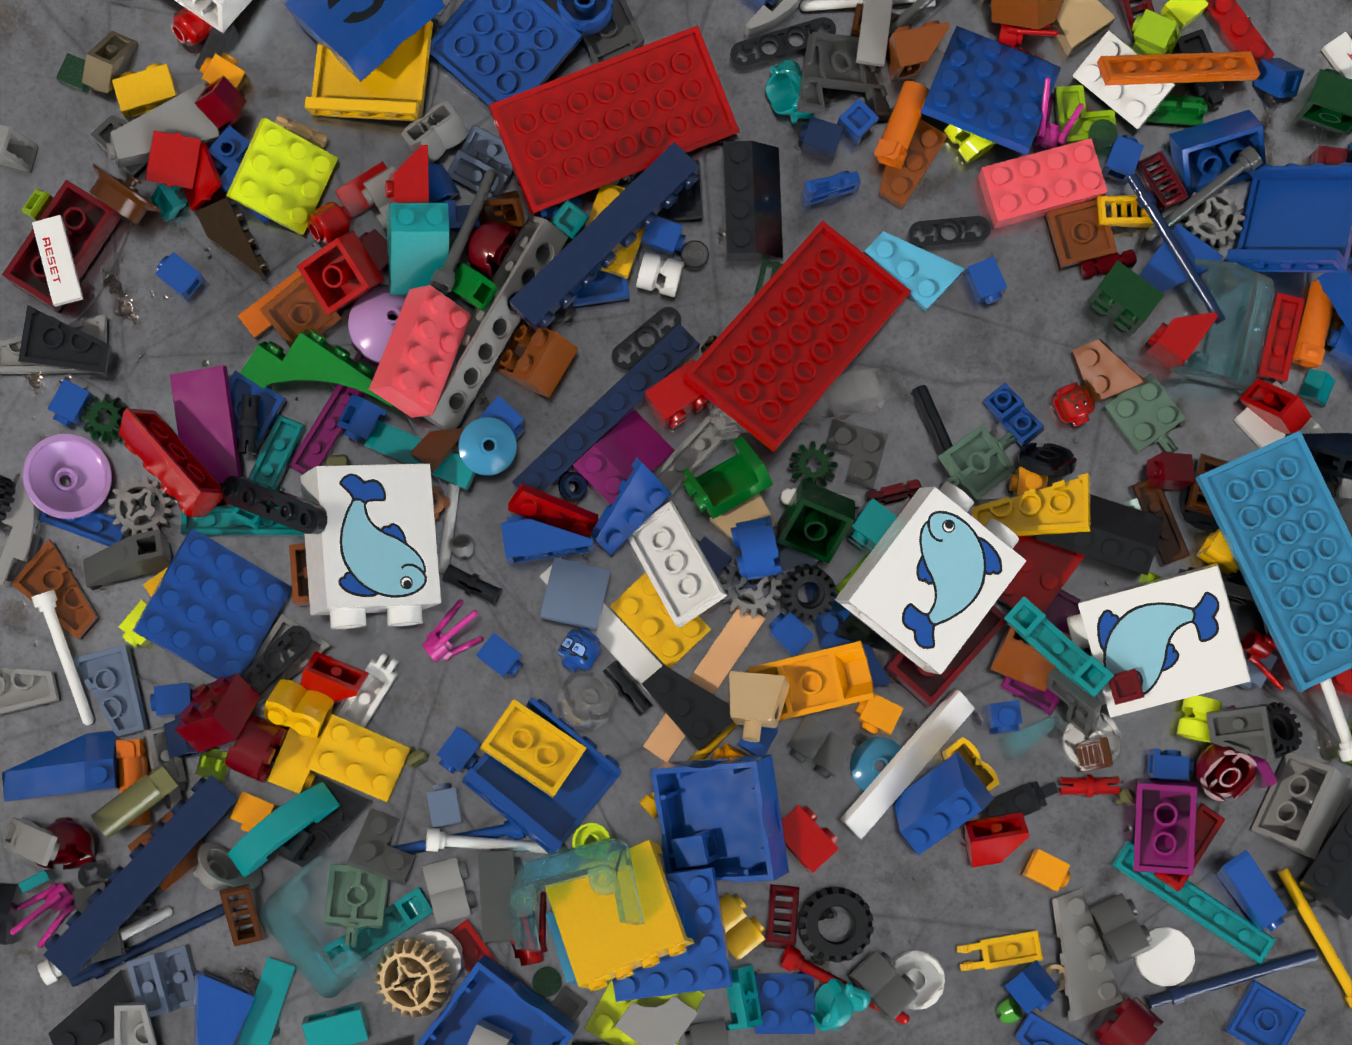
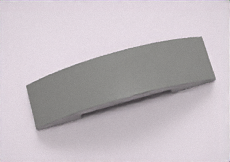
(766, 19)
(874, 32)

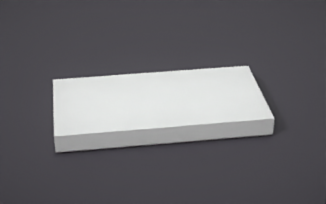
(676, 565)

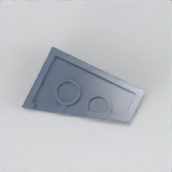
(115, 685)

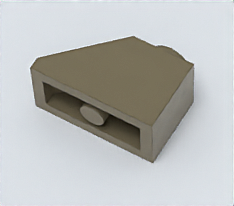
(107, 61)

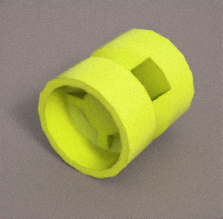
(970, 145)
(1194, 723)
(588, 834)

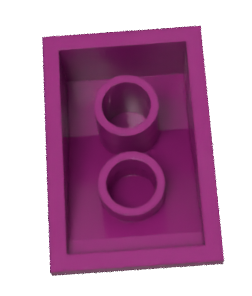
(612, 456)
(1165, 826)

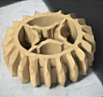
(413, 994)

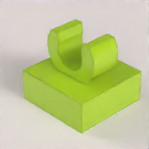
(213, 764)

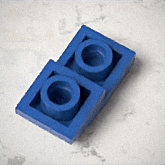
(1013, 414)

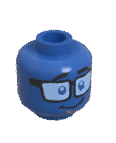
(579, 650)

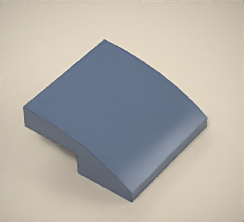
(478, 154)
(575, 593)
(164, 980)

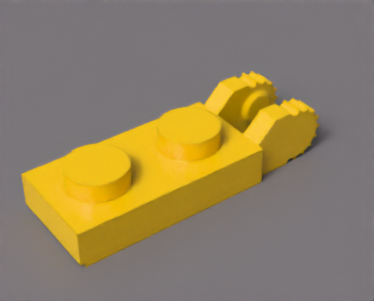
(1004, 951)

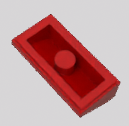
(351, 195)

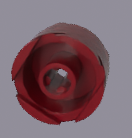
(256, 748)
(1131, 1026)

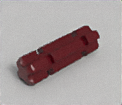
(1104, 264)
(894, 492)

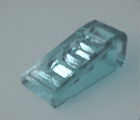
(1022, 740)

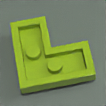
(1066, 102)

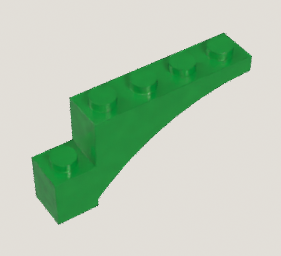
(308, 360)

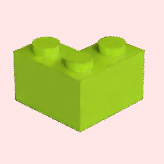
(1155, 34)

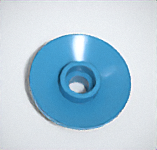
(473, 452)
(866, 755)

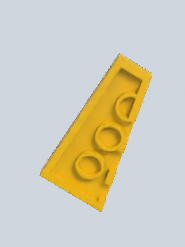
(1044, 511)

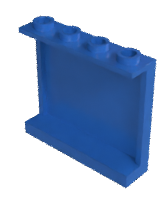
(1297, 219)
(534, 812)

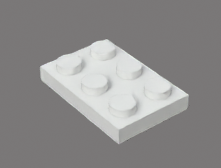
(1132, 102)

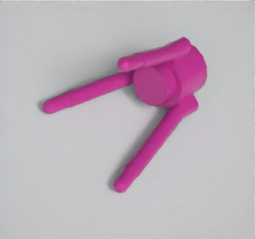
(1048, 133)
(438, 644)
(58, 899)

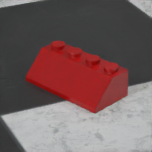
(170, 462)

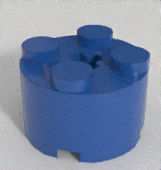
(586, 18)
(757, 548)

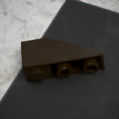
(225, 231)

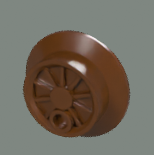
(121, 195)

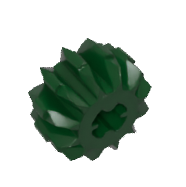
(96, 418)
(820, 459)

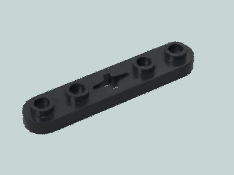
(292, 511)

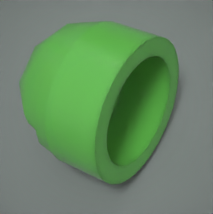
(1009, 1011)

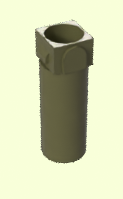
(134, 801)

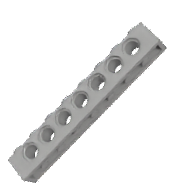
(521, 259)

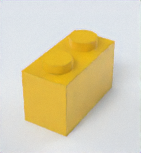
(144, 90)
(290, 765)

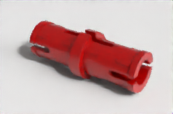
(1089, 785)

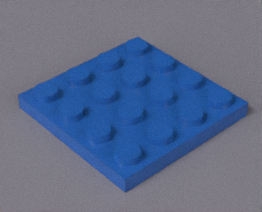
(503, 46)
(990, 90)
(212, 607)
(705, 962)

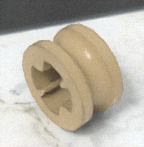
(1049, 968)

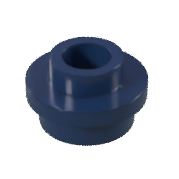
(580, 486)

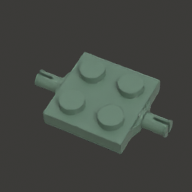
(1146, 415)
(978, 462)
(355, 900)

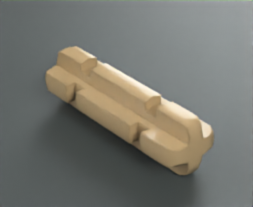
(303, 131)

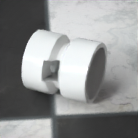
(650, 270)

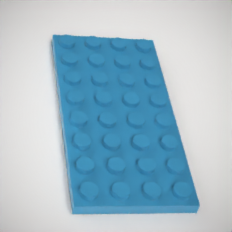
(1289, 553)

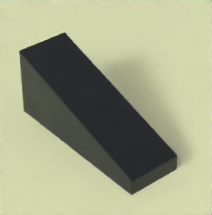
(216, 43)

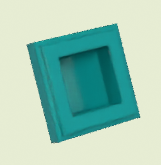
(1317, 387)

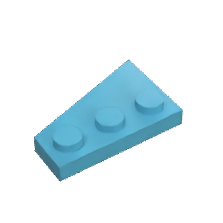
(914, 267)

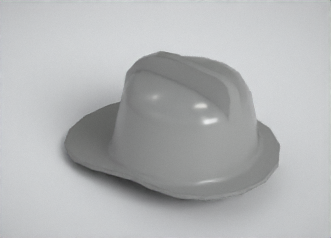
(218, 870)

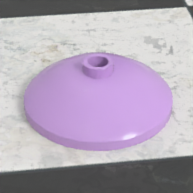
(370, 323)
(68, 458)

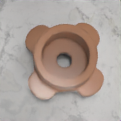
(441, 501)

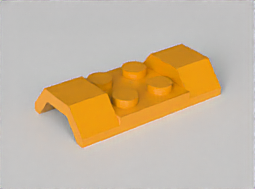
(823, 679)

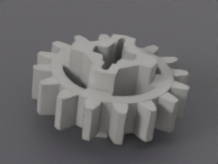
(1216, 228)
(146, 496)
(756, 597)

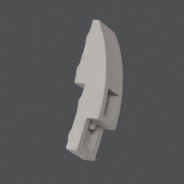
(22, 540)
(31, 841)

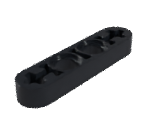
(780, 38)

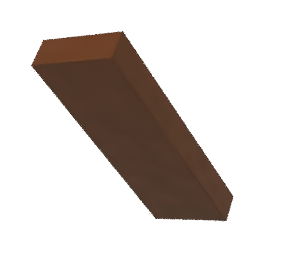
(1170, 543)

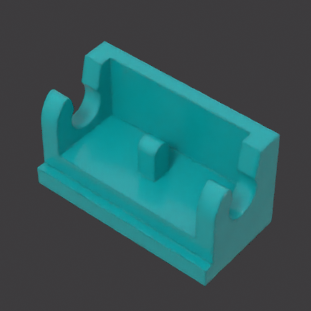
(744, 999)
(336, 1026)

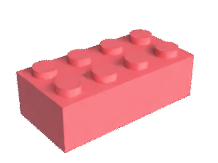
(1041, 183)
(420, 351)

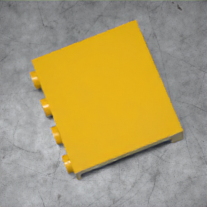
(387, 93)
(604, 946)

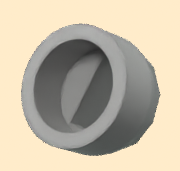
(462, 546)

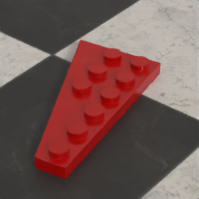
(1041, 575)

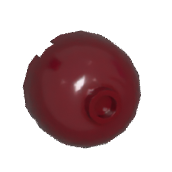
(489, 246)
(1224, 772)
(75, 844)

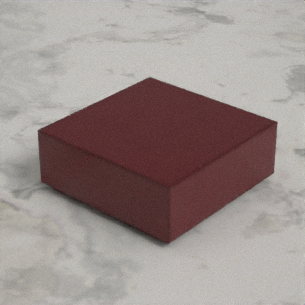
(1126, 686)

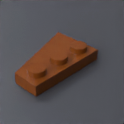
(900, 183)
(50, 572)

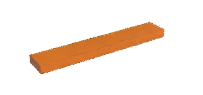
(1178, 68)

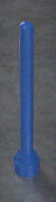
(506, 829)

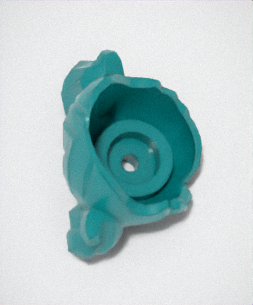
(784, 88)
(837, 1003)

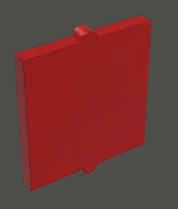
(172, 159)
(205, 180)

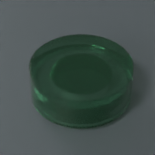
(1103, 134)
(547, 981)

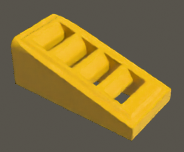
(1123, 221)

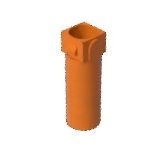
(901, 125)
(1313, 328)
(131, 767)

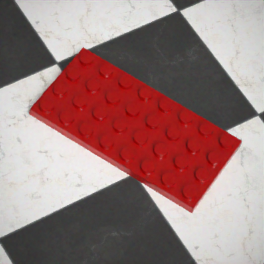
(613, 118)
(797, 335)

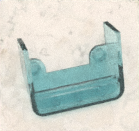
(1235, 345)
(603, 862)
(280, 918)

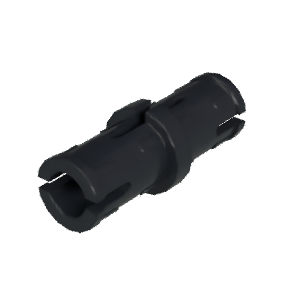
(249, 424)
(472, 584)
(627, 688)

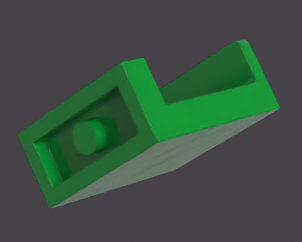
(729, 482)

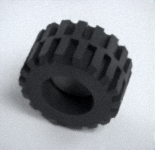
(861, 917)

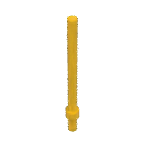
(1317, 932)

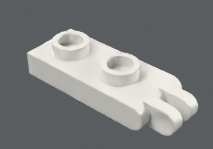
(362, 707)

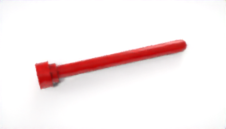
(794, 960)

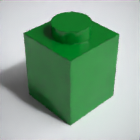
(473, 287)

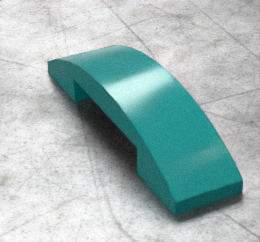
(1058, 648)
(281, 826)
(398, 919)

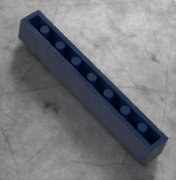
(604, 237)
(609, 410)
(140, 878)

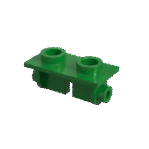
(1179, 111)

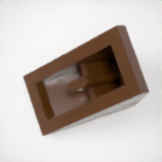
(504, 209)

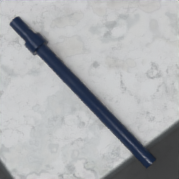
(1147, 201)
(99, 969)
(1178, 994)

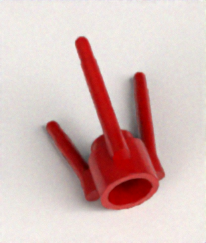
(1013, 35)
(1259, 647)
(531, 957)

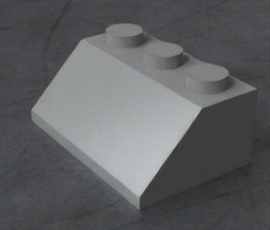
(1301, 804)

